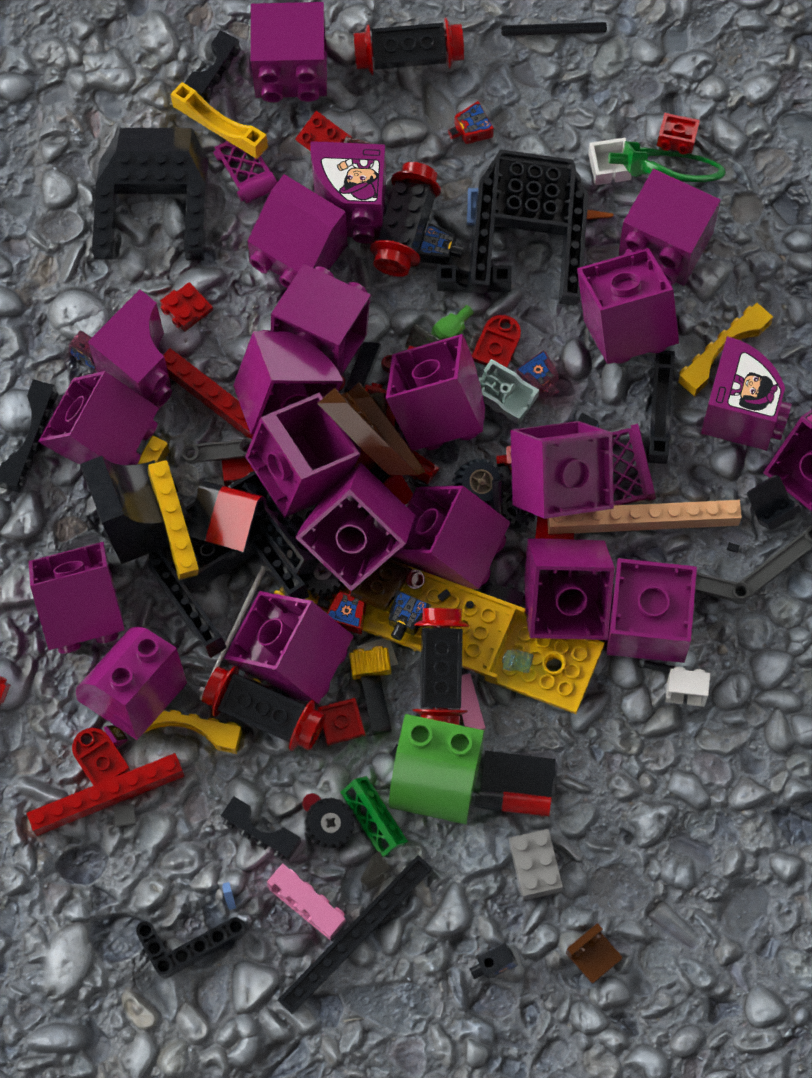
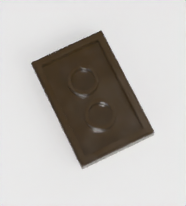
(382, 584)

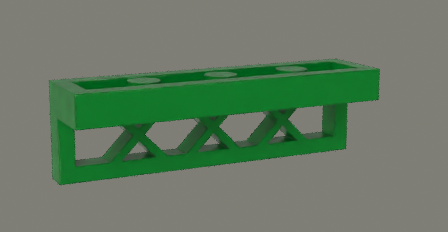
(376, 812)

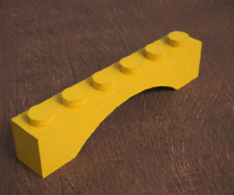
(243, 136)
(751, 324)
(173, 519)
(223, 736)

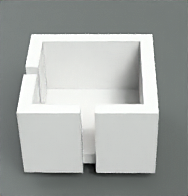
(602, 170)
(687, 682)

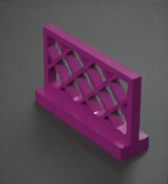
(641, 463)

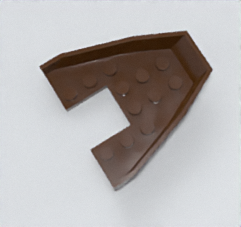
(371, 430)

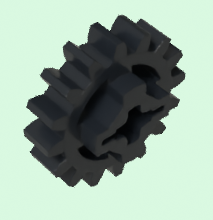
(508, 509)

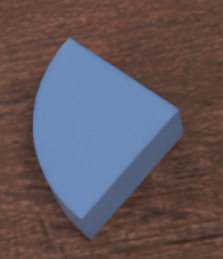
(228, 896)

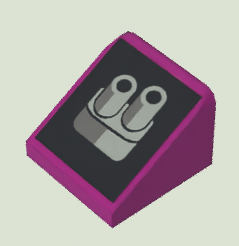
(116, 735)

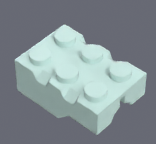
(507, 391)

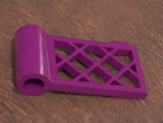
(256, 184)

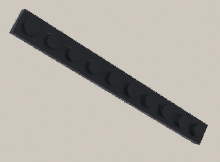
(354, 935)

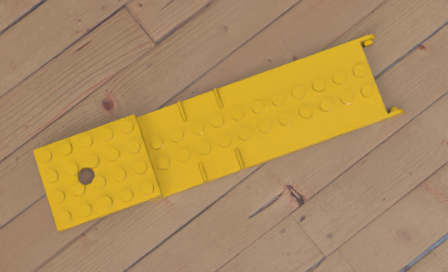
(493, 631)

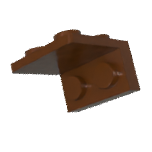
(593, 954)

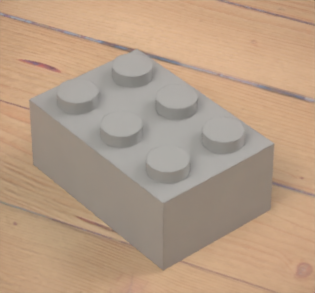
(535, 864)

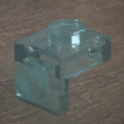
(517, 660)

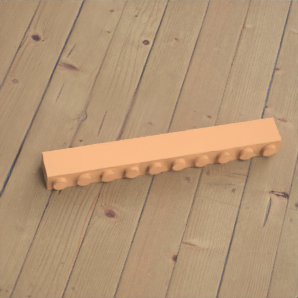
(650, 517)

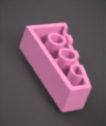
(306, 902)

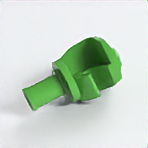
(452, 324)

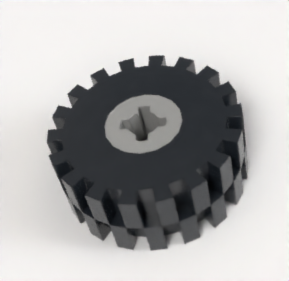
(322, 583)
(323, 831)

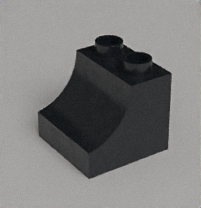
(128, 507)

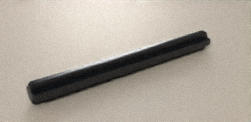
(555, 28)

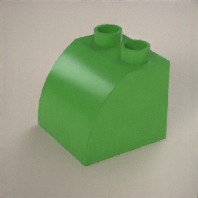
(436, 768)

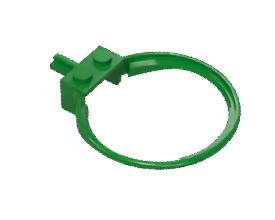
(637, 163)

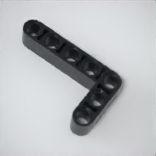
(189, 947)

